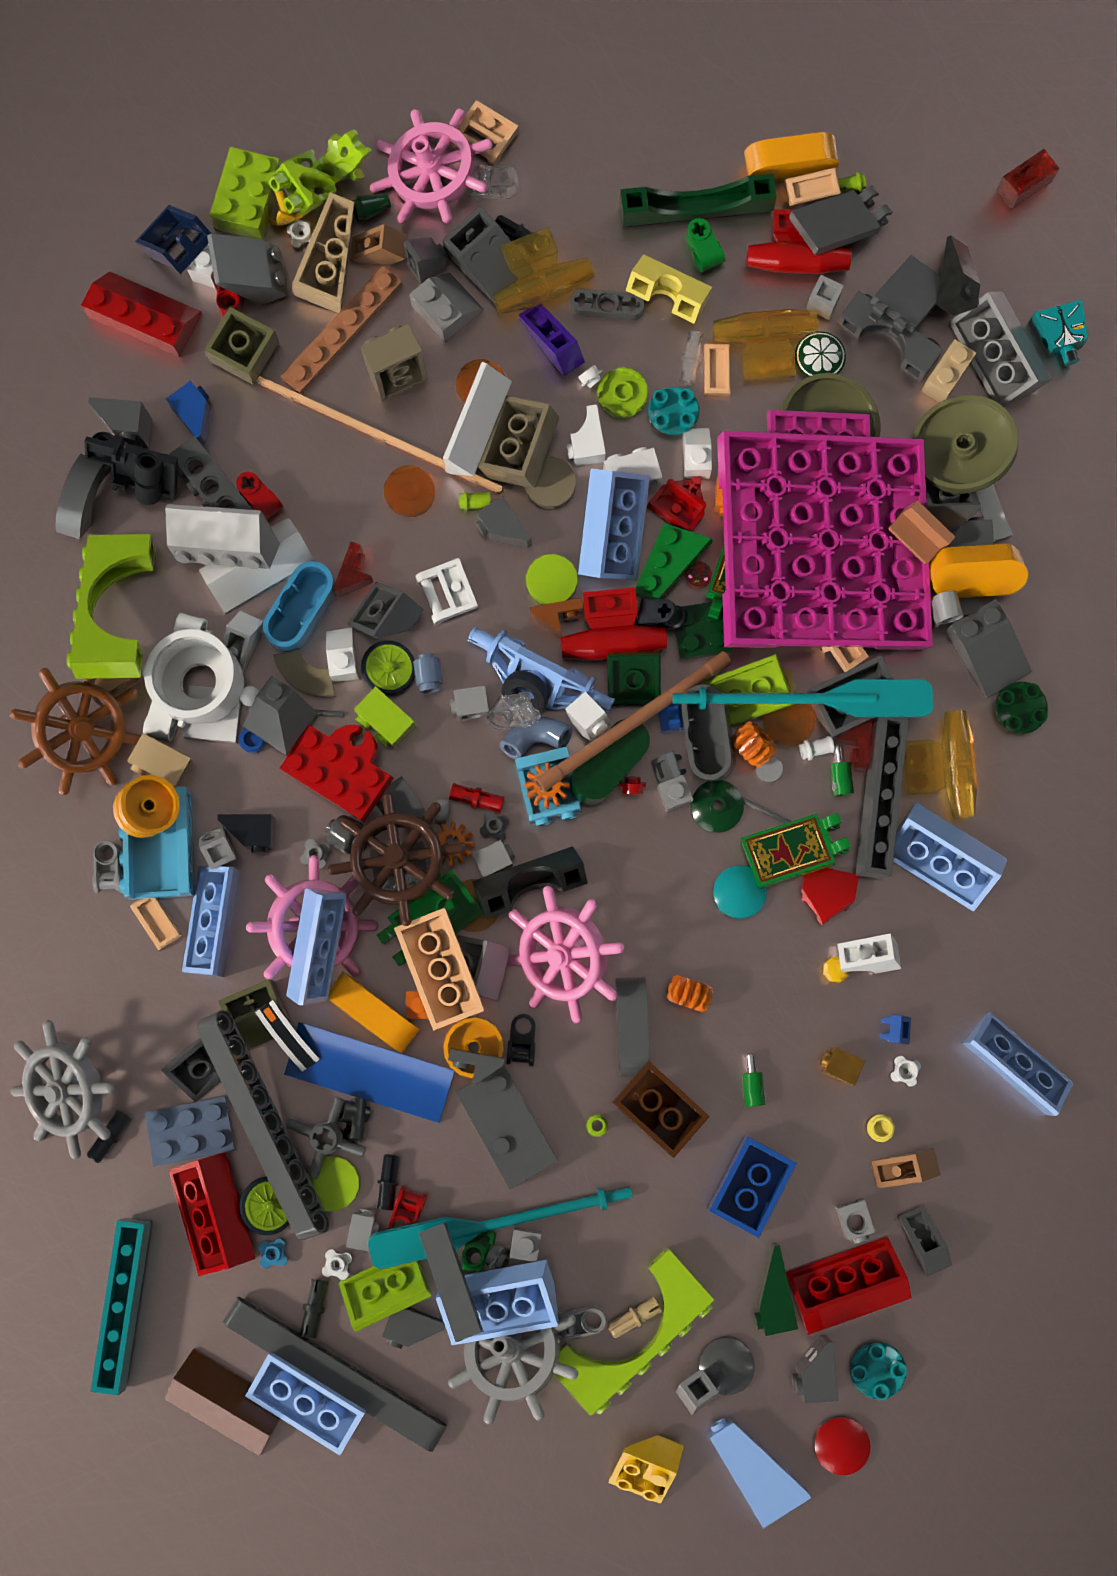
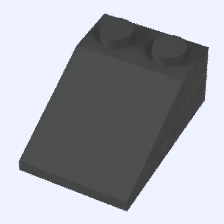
(247, 267)
(989, 648)

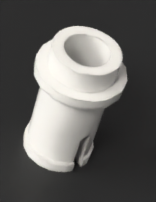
(817, 747)

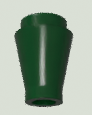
(370, 205)

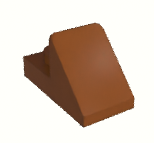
(549, 614)

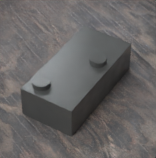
(507, 1127)

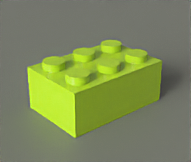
(244, 194)

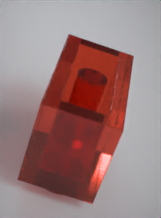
(1027, 179)

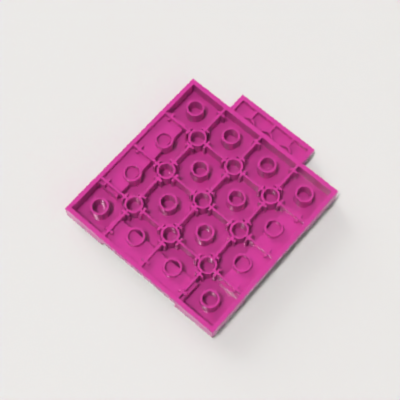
(814, 538)

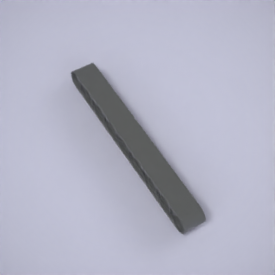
(263, 1125)
(335, 1373)

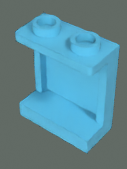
(538, 814)

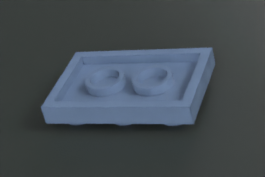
(190, 1131)

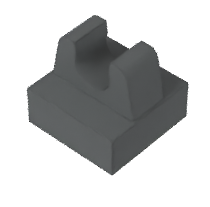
(667, 767)

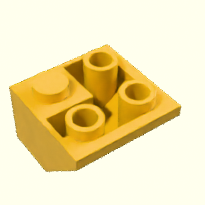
(648, 1467)

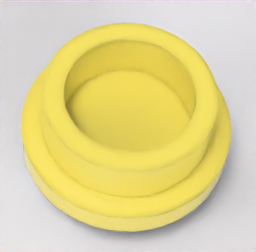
(880, 1128)

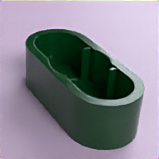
(602, 773)

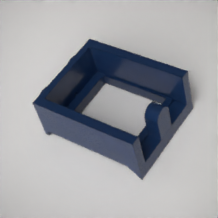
(166, 229)

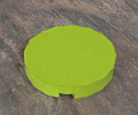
(622, 393)
(551, 579)
(336, 1183)

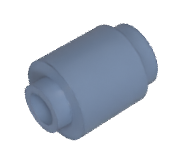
(428, 673)

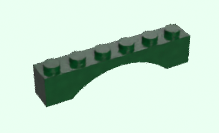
(740, 197)

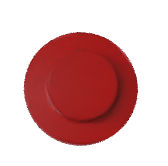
(632, 785)

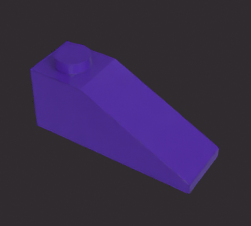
(553, 339)

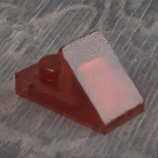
(349, 578)
(861, 738)

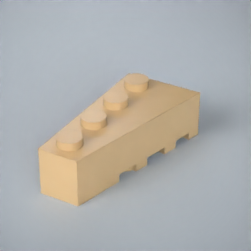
(324, 264)

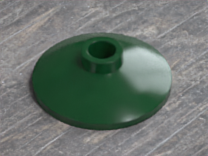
(712, 819)

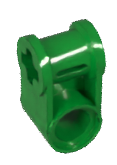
(705, 248)

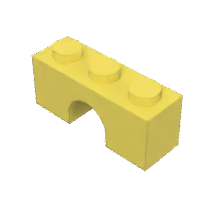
(654, 277)

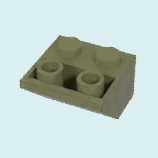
(243, 1008)

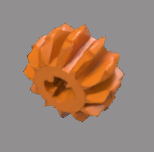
(753, 744)
(546, 796)
(455, 834)
(689, 993)

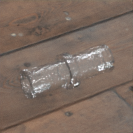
(691, 358)

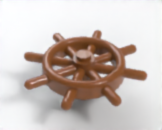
(77, 728)

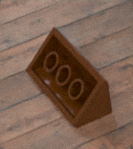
(219, 1400)

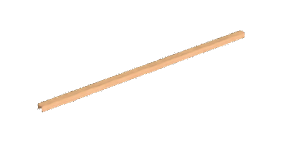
(371, 431)

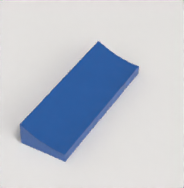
(374, 1073)

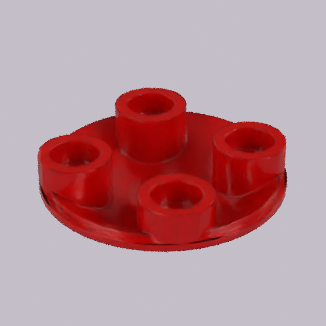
(842, 1446)

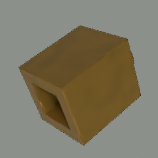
(842, 1065)

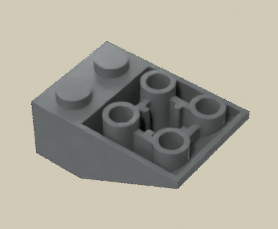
(477, 252)

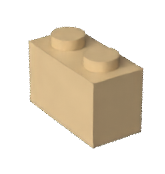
(948, 371)
(158, 759)

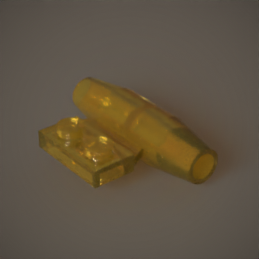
(538, 274)
(766, 339)
(946, 765)

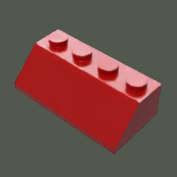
(141, 312)
(211, 1214)
(848, 1285)

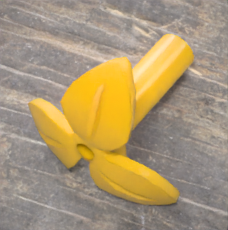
(283, 216)

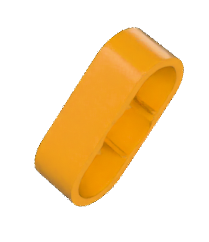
(792, 155)
(978, 570)
(372, 1012)

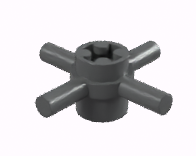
(335, 1133)

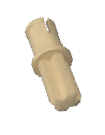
(634, 1317)

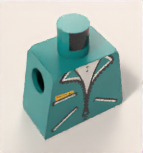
(1061, 330)

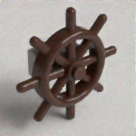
(398, 862)

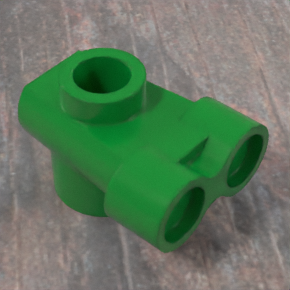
(480, 1245)

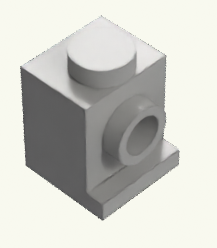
(361, 1228)

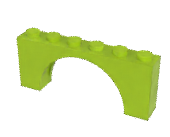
(105, 562)
(682, 1302)

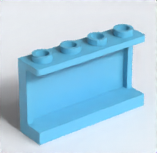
(161, 863)

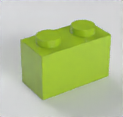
(384, 718)

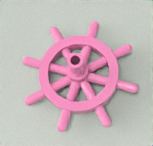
(431, 165)
(287, 899)
(563, 954)

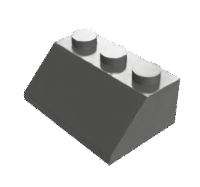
(835, 720)

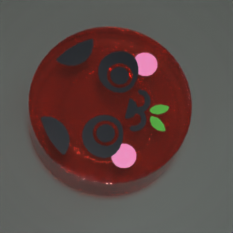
(698, 575)

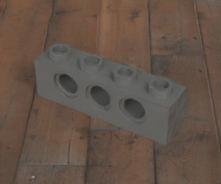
(193, 454)

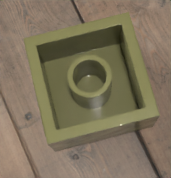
(241, 345)

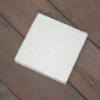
(220, 731)

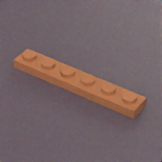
(341, 330)

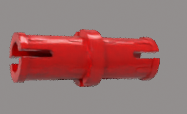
(476, 797)

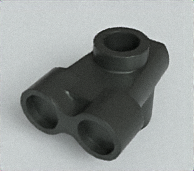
(354, 1114)

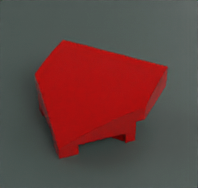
(680, 503)
(829, 892)

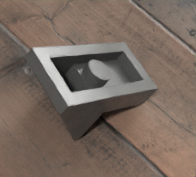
(483, 1063)

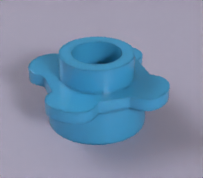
(279, 1257)

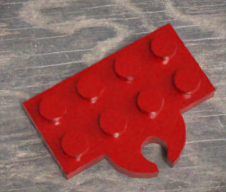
(339, 769)

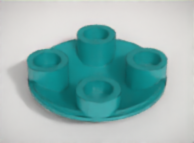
(673, 410)
(738, 892)
(878, 1370)

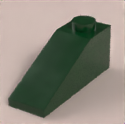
(775, 1301)

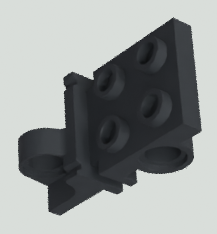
(133, 467)

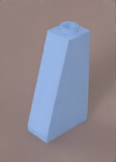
(761, 1478)

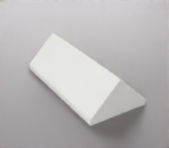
(476, 421)
(240, 584)

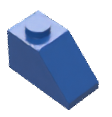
(192, 409)

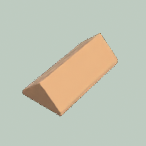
(439, 969)

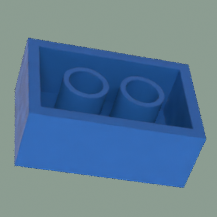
(751, 1186)

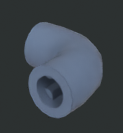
(545, 731)

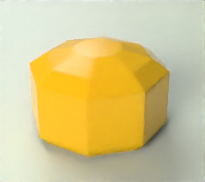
(833, 971)

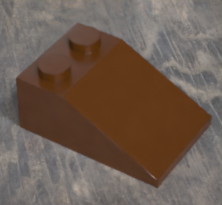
(660, 1109)

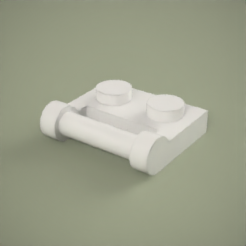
(455, 589)

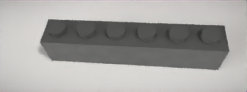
(882, 797)

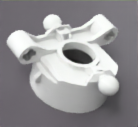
(164, 673)

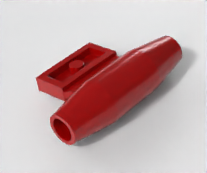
(792, 253)
(612, 627)

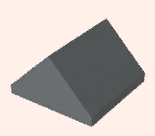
(193, 1071)

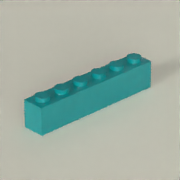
(120, 1306)

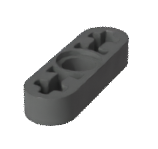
(625, 312)

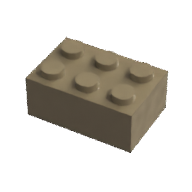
(394, 361)
(519, 442)

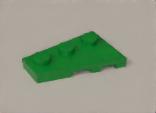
(668, 560)

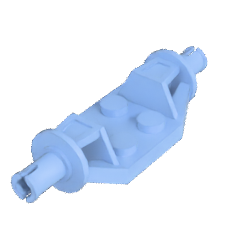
(554, 676)

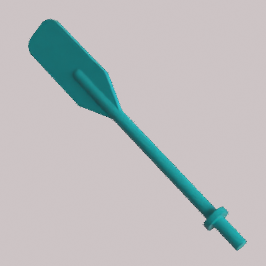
(854, 698)
(404, 1244)

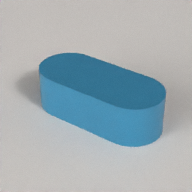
(299, 607)

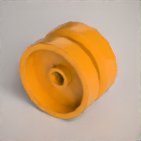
(149, 791)
(473, 1030)

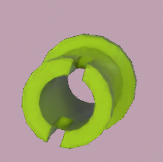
(856, 182)
(473, 500)
(600, 1132)

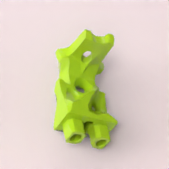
(322, 174)

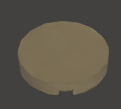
(554, 485)

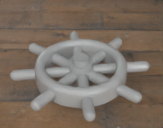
(62, 1089)
(512, 1352)

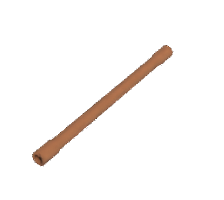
(558, 772)

